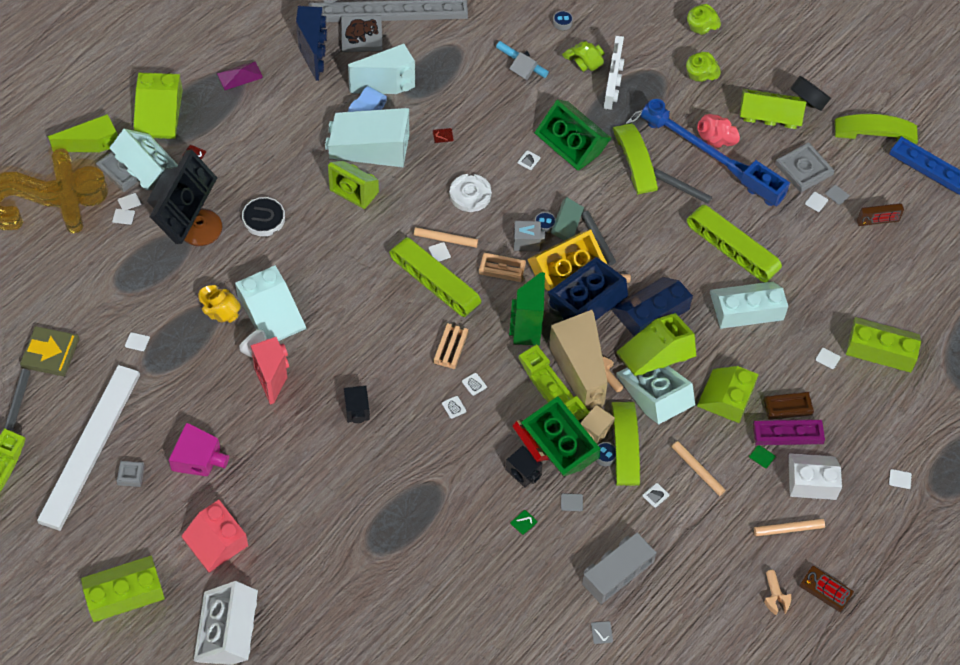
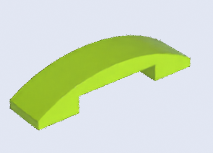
(875, 125)
(637, 158)
(548, 383)
(626, 444)
(10, 450)

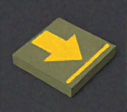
(49, 351)

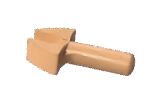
(611, 379)
(776, 593)

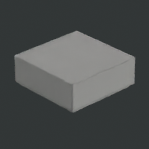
(523, 66)
(130, 473)

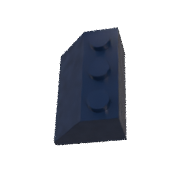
(589, 288)
(653, 302)

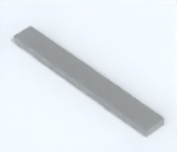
(396, 9)

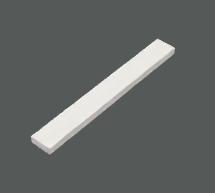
(88, 448)

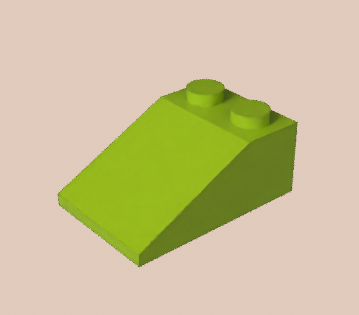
(157, 104)

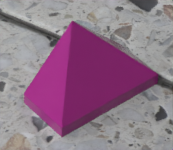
(239, 75)

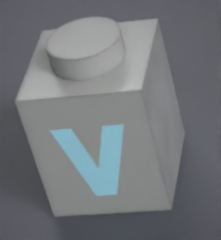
(528, 236)

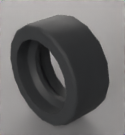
(810, 93)

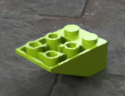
(659, 345)

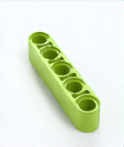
(734, 243)
(435, 277)

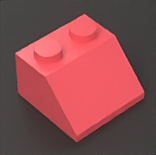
(270, 366)
(215, 536)

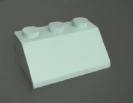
(142, 157)
(749, 304)

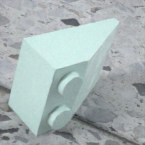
(386, 72)
(270, 304)
(659, 392)

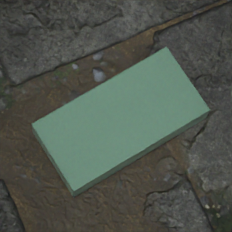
(567, 219)

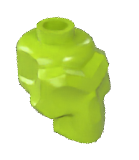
(703, 19)
(585, 55)
(702, 67)

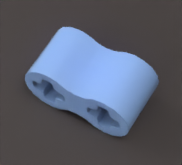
(368, 100)

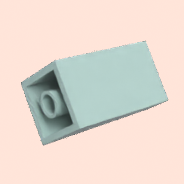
(370, 136)

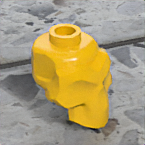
(219, 304)

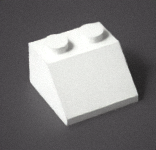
(814, 476)

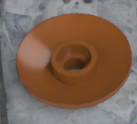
(206, 232)

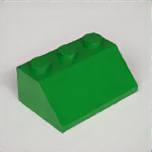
(572, 134)
(528, 312)
(562, 437)

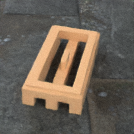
(502, 270)
(456, 331)

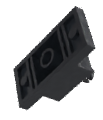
(181, 196)

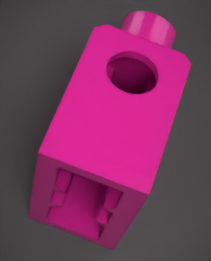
(197, 452)

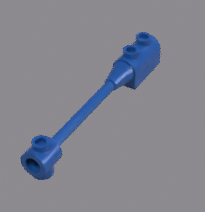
(755, 177)

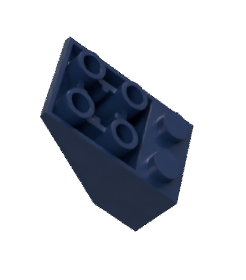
(311, 37)

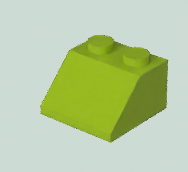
(352, 183)
(728, 392)

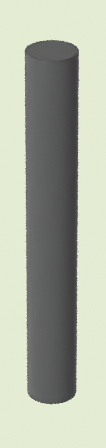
(682, 186)
(599, 238)
(17, 400)

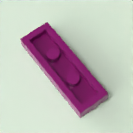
(788, 432)

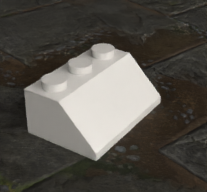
(226, 624)

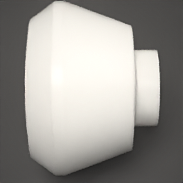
(255, 337)

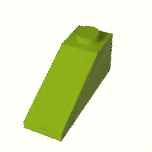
(90, 136)

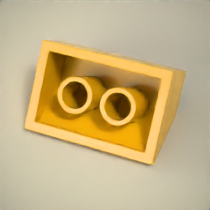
(566, 258)

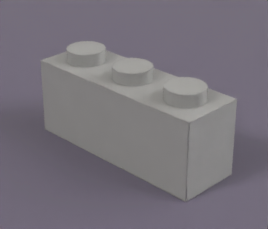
(618, 567)

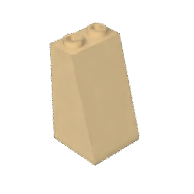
(580, 358)

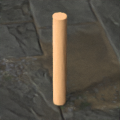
(446, 237)
(698, 468)
(789, 527)

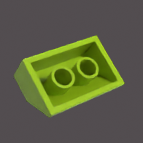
(772, 108)
(883, 344)
(122, 588)

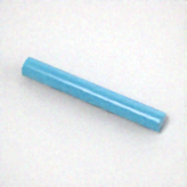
(513, 53)

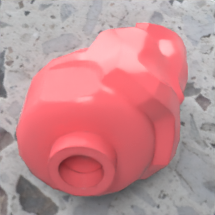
(717, 131)

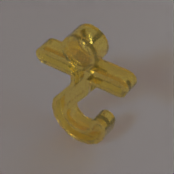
(67, 192)

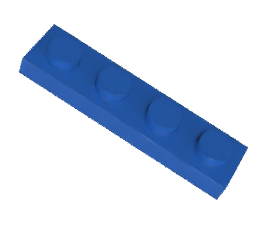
(927, 164)

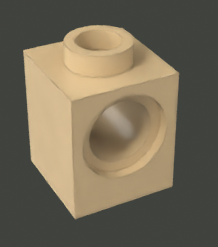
(598, 423)

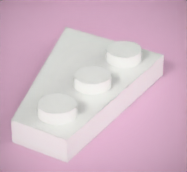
(614, 78)

